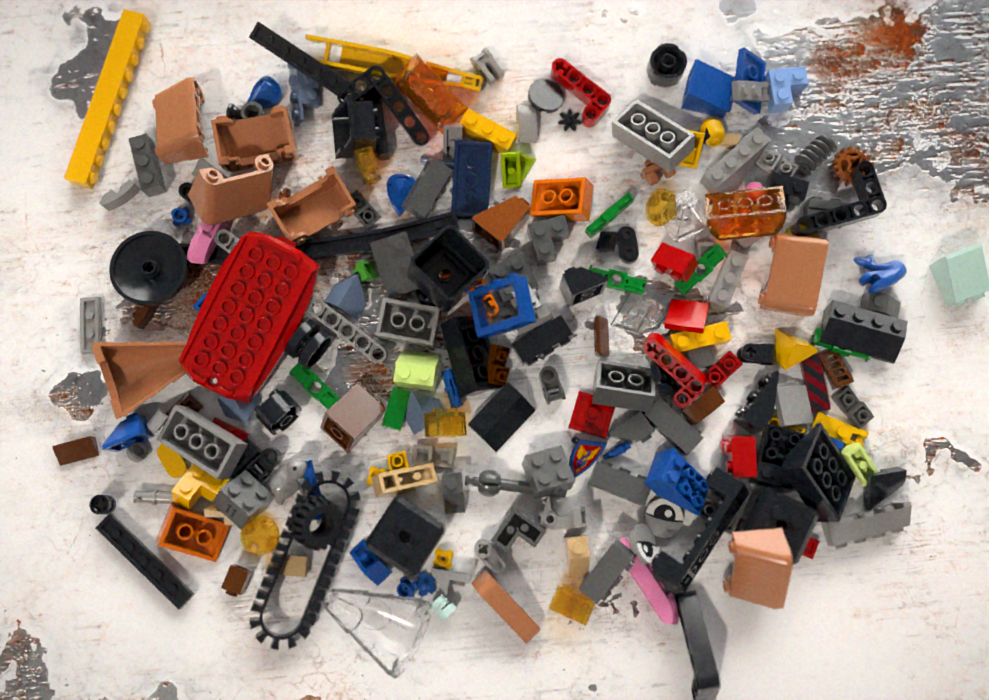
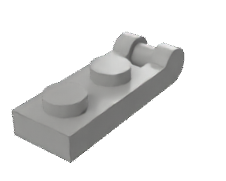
(750, 91)

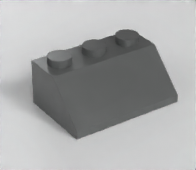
(393, 259)

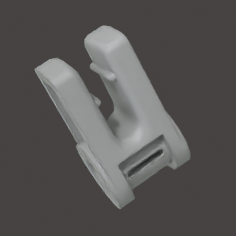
(485, 60)
(490, 558)

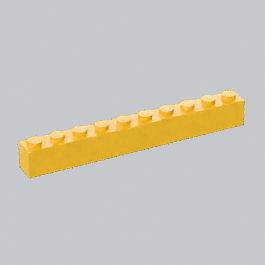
(107, 99)

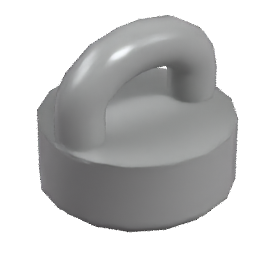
(137, 452)

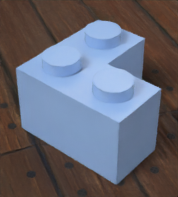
(782, 86)

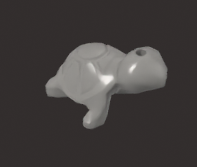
(284, 480)

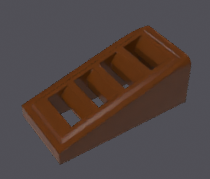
(829, 371)

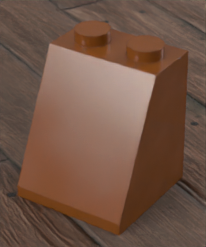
(502, 221)

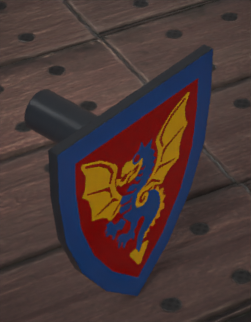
(584, 454)

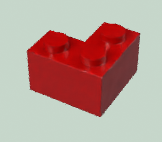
(741, 455)

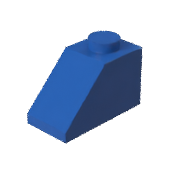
(370, 564)

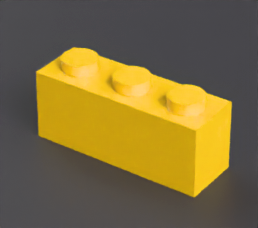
(485, 130)
(713, 336)

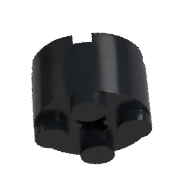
(666, 65)
(277, 411)

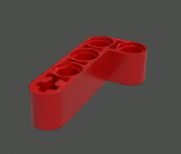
(562, 68)
(671, 367)

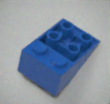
(677, 481)

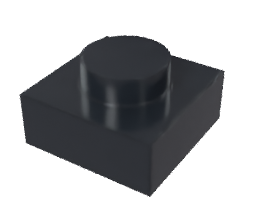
(607, 241)

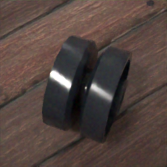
(308, 343)

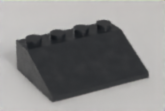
(820, 474)

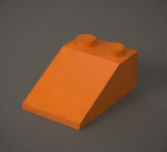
(562, 197)
(192, 533)

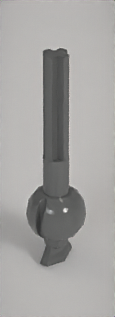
(490, 484)

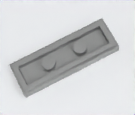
(90, 323)

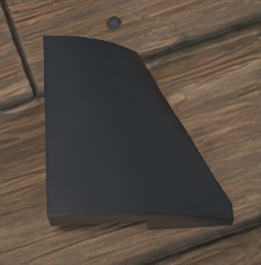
(882, 485)

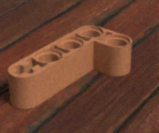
(505, 606)

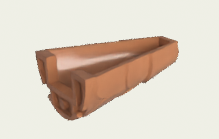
(137, 370)

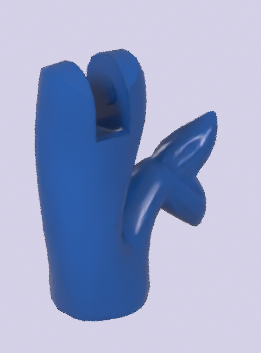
(880, 275)

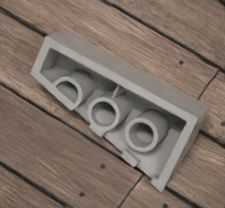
(734, 167)
(868, 523)

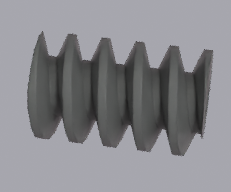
(814, 153)

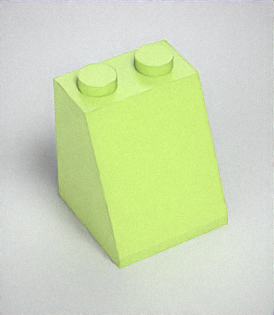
(417, 370)

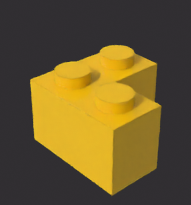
(195, 484)

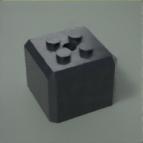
(449, 253)
(769, 506)
(424, 530)

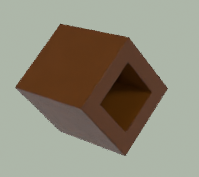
(236, 580)

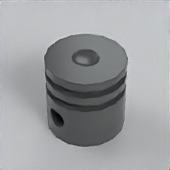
(251, 109)

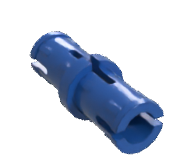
(451, 388)

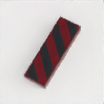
(815, 383)

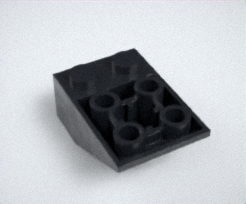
(760, 405)
(770, 456)

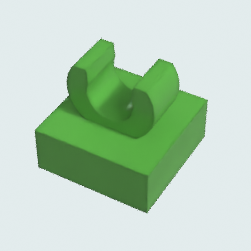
(366, 271)

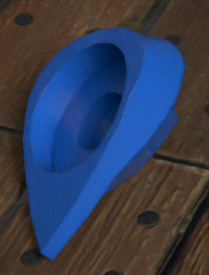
(266, 92)
(397, 190)

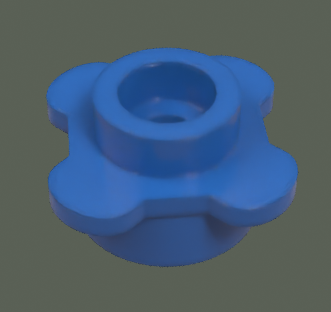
(176, 213)
(403, 591)

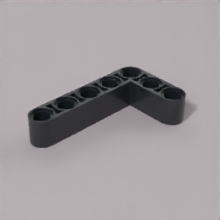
(390, 100)
(847, 214)
(706, 677)

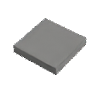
(793, 406)

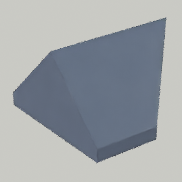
(348, 297)
(417, 406)
(238, 409)

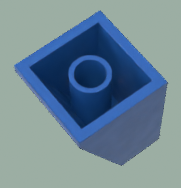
(708, 90)

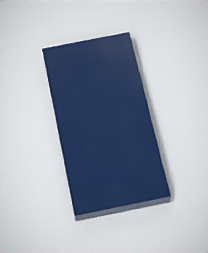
(471, 178)

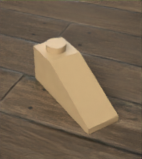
(403, 479)

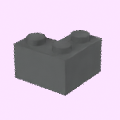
(544, 234)
(517, 525)

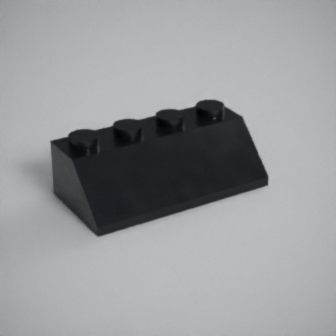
(863, 331)
(467, 356)

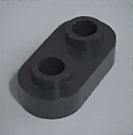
(627, 244)

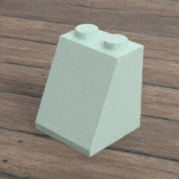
(962, 275)

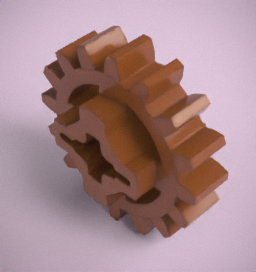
(844, 160)

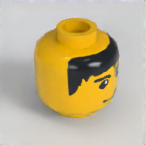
(713, 132)

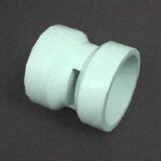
(439, 603)

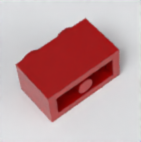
(674, 262)

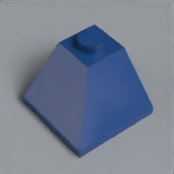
(127, 432)

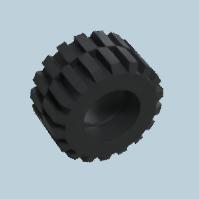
(328, 528)

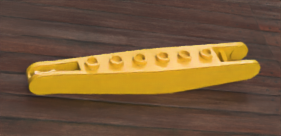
(359, 58)

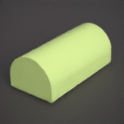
(858, 461)

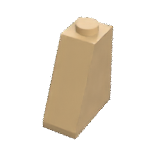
(577, 555)

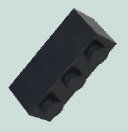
(542, 341)

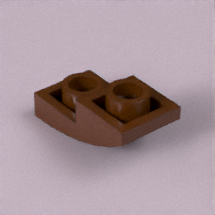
(143, 316)
(496, 365)
(703, 405)

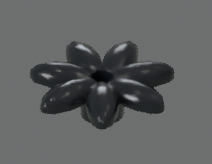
(569, 123)

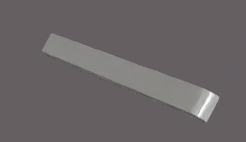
(324, 314)

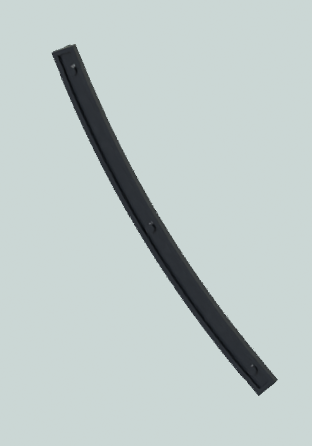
(357, 242)

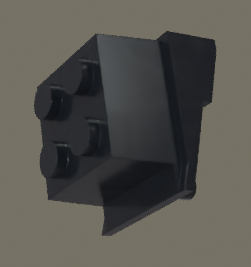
(354, 127)

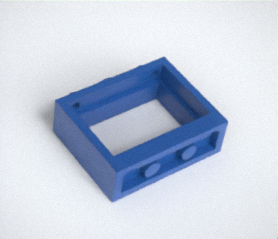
(524, 304)

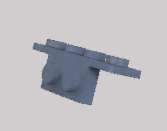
(303, 94)

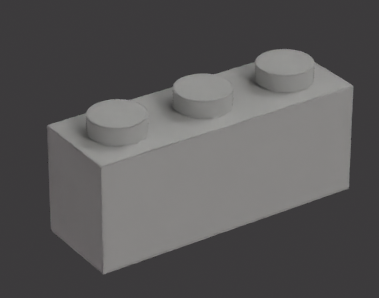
(727, 281)

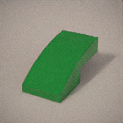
(396, 409)

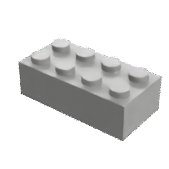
(653, 135)
(202, 442)

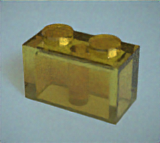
(367, 165)
(445, 423)
(571, 604)

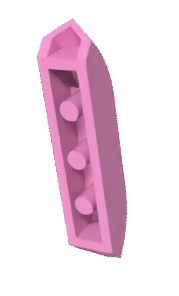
(204, 242)
(663, 604)

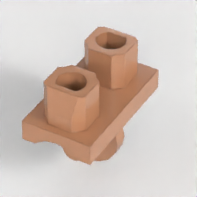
(650, 173)

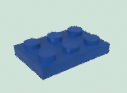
(749, 68)

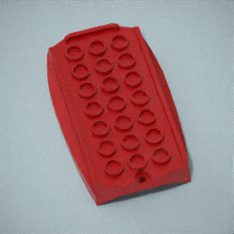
(249, 315)

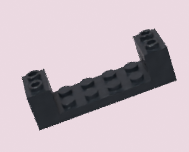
(732, 495)

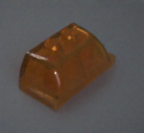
(429, 92)
(746, 213)

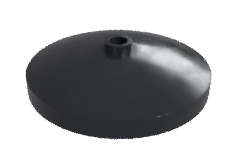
(149, 268)

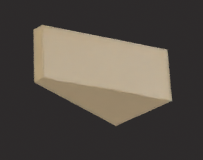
(730, 141)

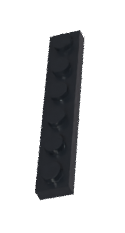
(298, 59)
(145, 561)

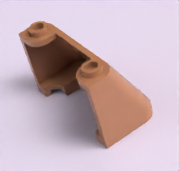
(179, 122)
(245, 139)
(232, 197)
(313, 207)
(794, 275)
(760, 567)

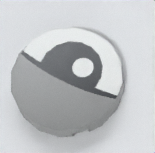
(663, 518)
(643, 543)

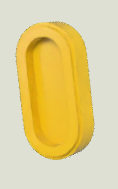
(172, 462)

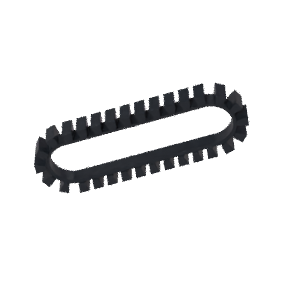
(325, 582)

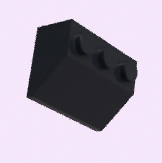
(581, 284)
(501, 417)

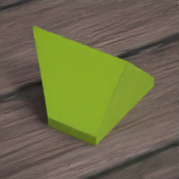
(515, 168)

